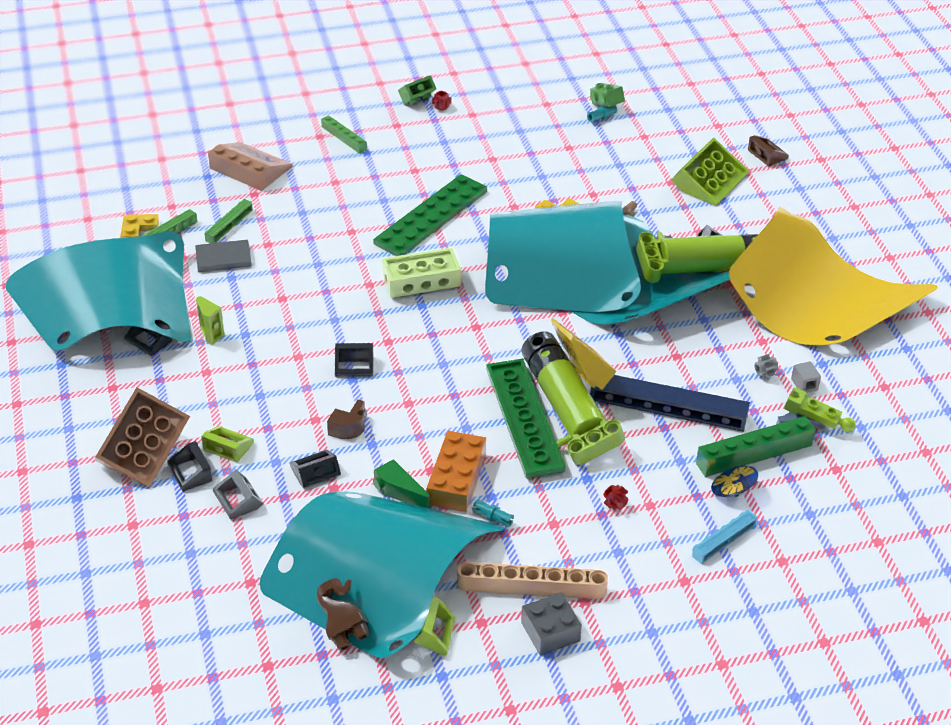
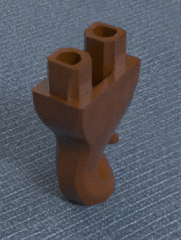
(342, 616)

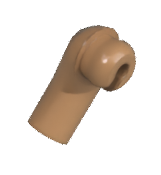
(628, 209)

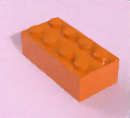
(456, 471)

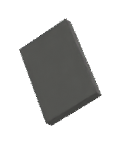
(223, 255)

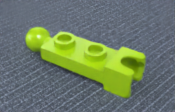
(801, 403)

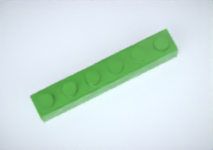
(344, 134)
(228, 221)
(177, 223)

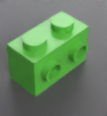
(417, 89)
(607, 94)

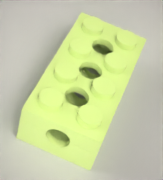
(421, 272)

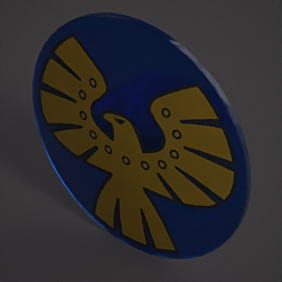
(734, 481)

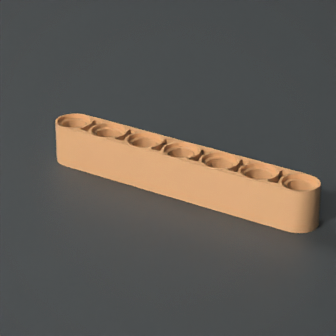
(532, 580)

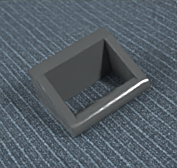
(250, 503)

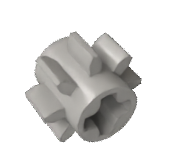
(766, 366)

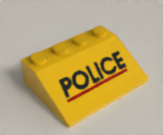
(585, 359)

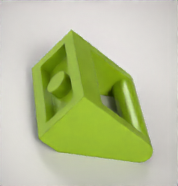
(210, 320)
(223, 447)
(427, 637)

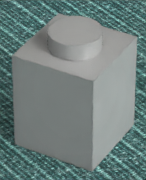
(806, 377)

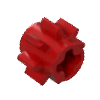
(441, 100)
(616, 497)

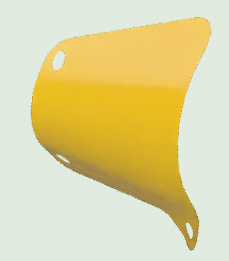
(809, 289)

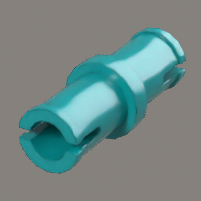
(601, 113)
(493, 513)

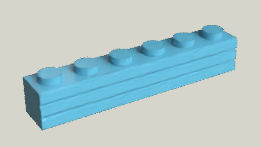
(724, 536)

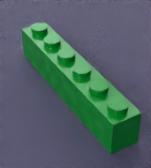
(755, 446)

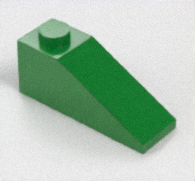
(400, 485)

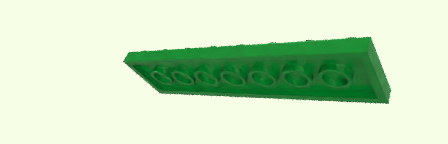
(430, 215)
(525, 418)

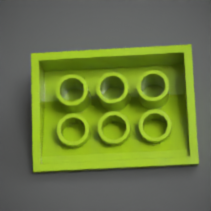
(710, 173)

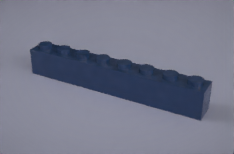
(674, 402)

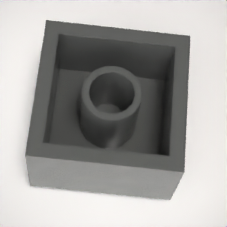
(551, 623)

